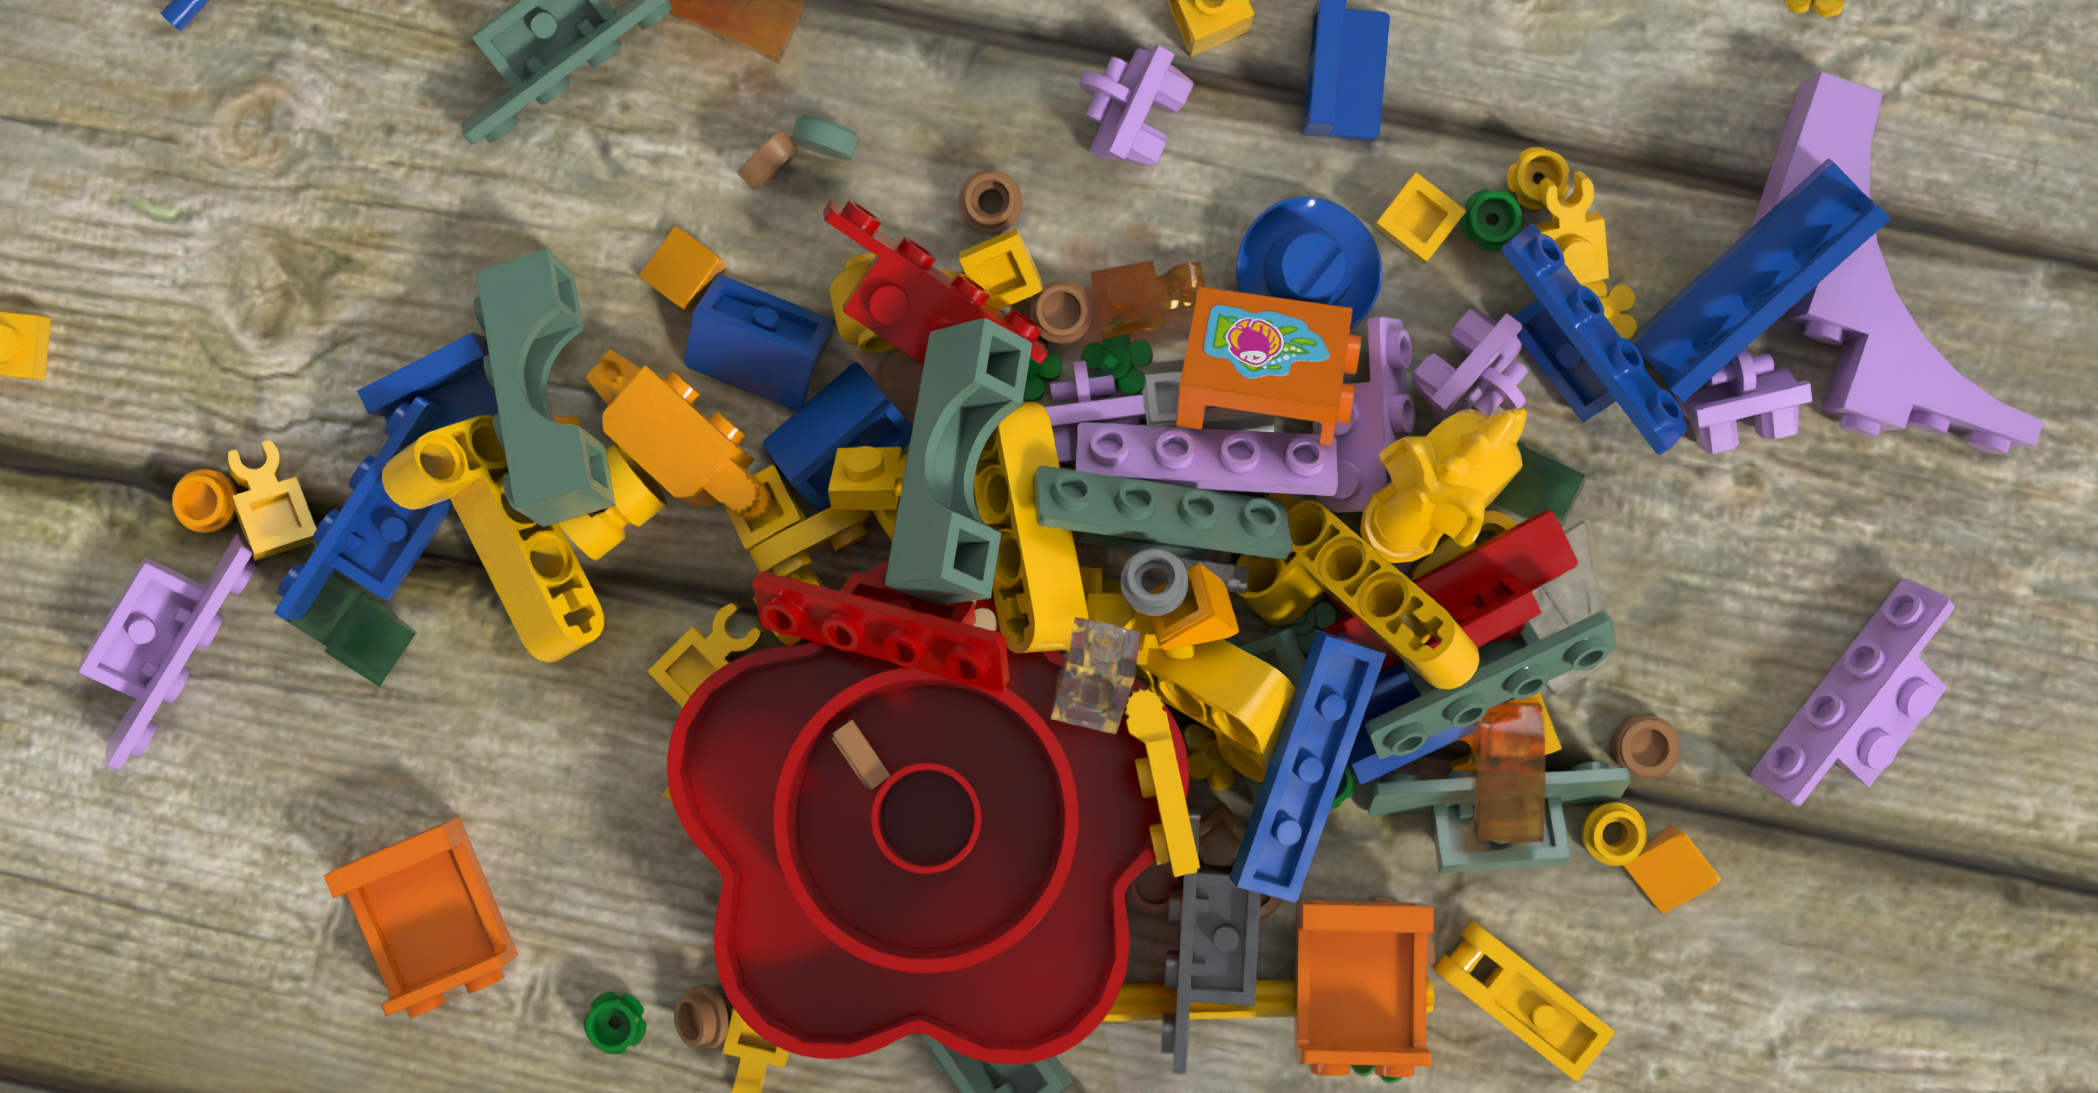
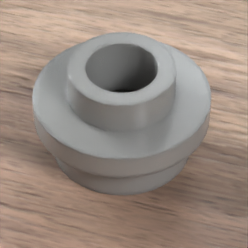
(1150, 563)

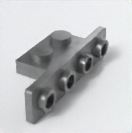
(1215, 947)

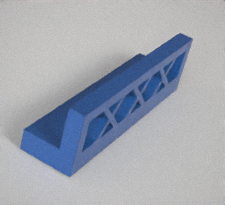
(1758, 279)
(1307, 765)

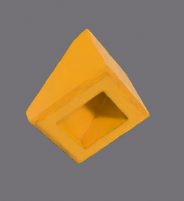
(682, 269)
(1202, 615)
(1671, 870)

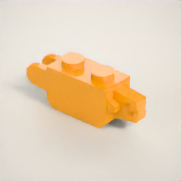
(675, 440)

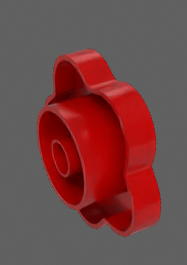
(949, 898)

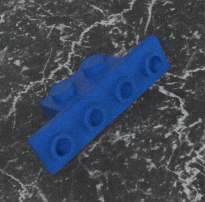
(1582, 349)
(372, 534)

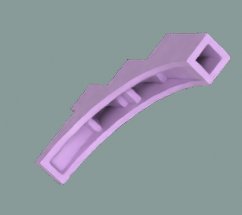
(1885, 359)

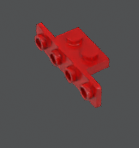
(908, 297)
(1489, 585)
(885, 626)

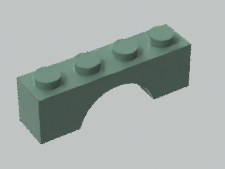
(528, 318)
(967, 387)

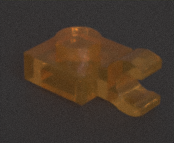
(1134, 299)

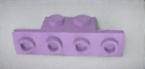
(1379, 417)
(1210, 458)
(153, 636)
(1864, 702)

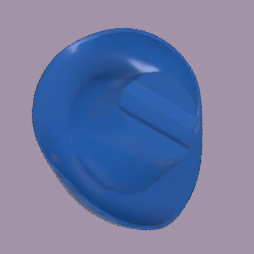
(1311, 254)

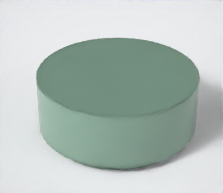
(825, 137)

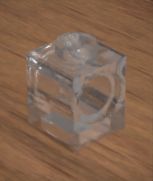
(1096, 675)

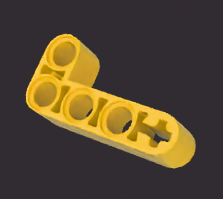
(1325, 559)
(526, 562)
(1036, 566)
(1227, 693)

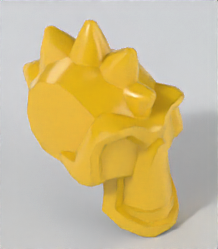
(1442, 483)

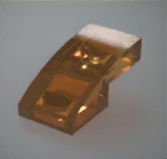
(754, 24)
(1510, 773)

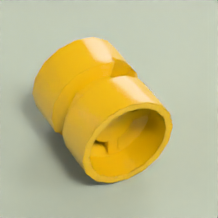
(635, 499)

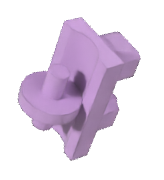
(1124, 99)
(1490, 350)
(1743, 390)
(1067, 417)

